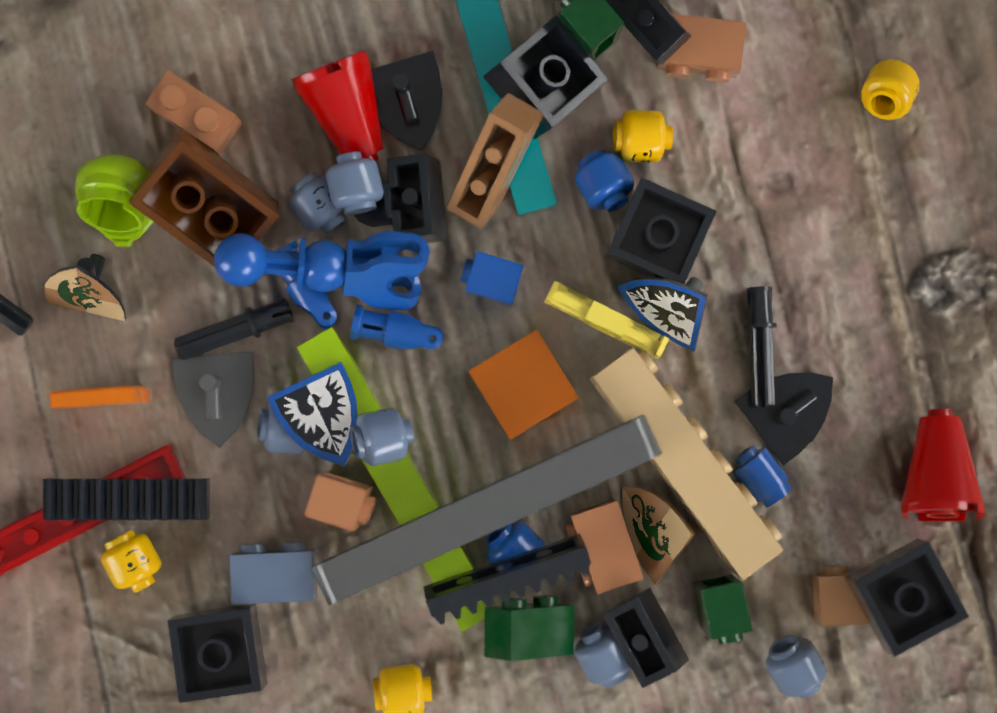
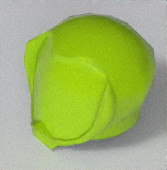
(104, 194)

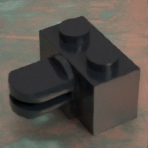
(411, 198)

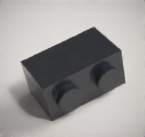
(646, 638)

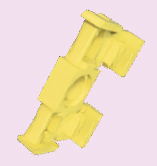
(606, 320)

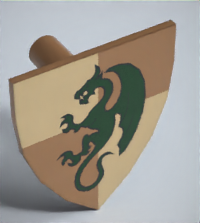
(655, 530)

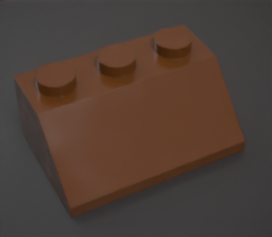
(202, 197)

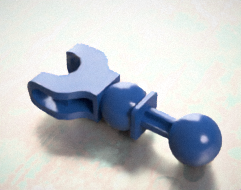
(364, 269)

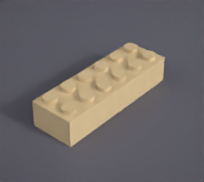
(688, 466)

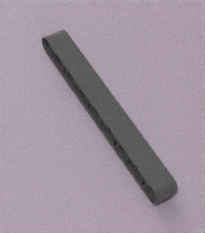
(487, 509)

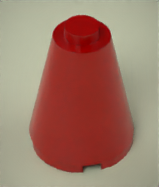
(344, 104)
(941, 472)

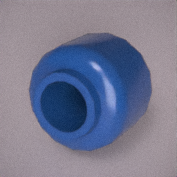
(604, 180)
(511, 541)

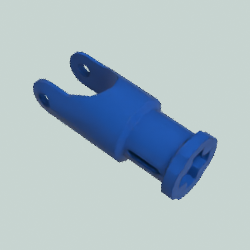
(309, 300)
(397, 330)

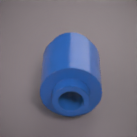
(762, 475)

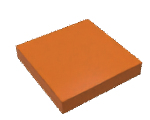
(523, 384)
(100, 397)

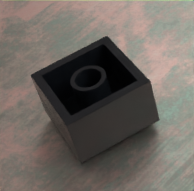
(548, 73)
(660, 232)
(906, 597)
(217, 653)

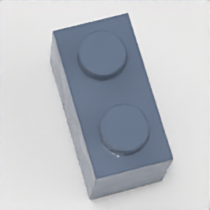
(273, 574)

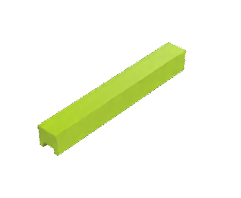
(397, 481)

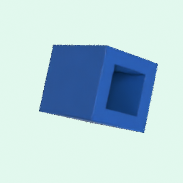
(492, 278)

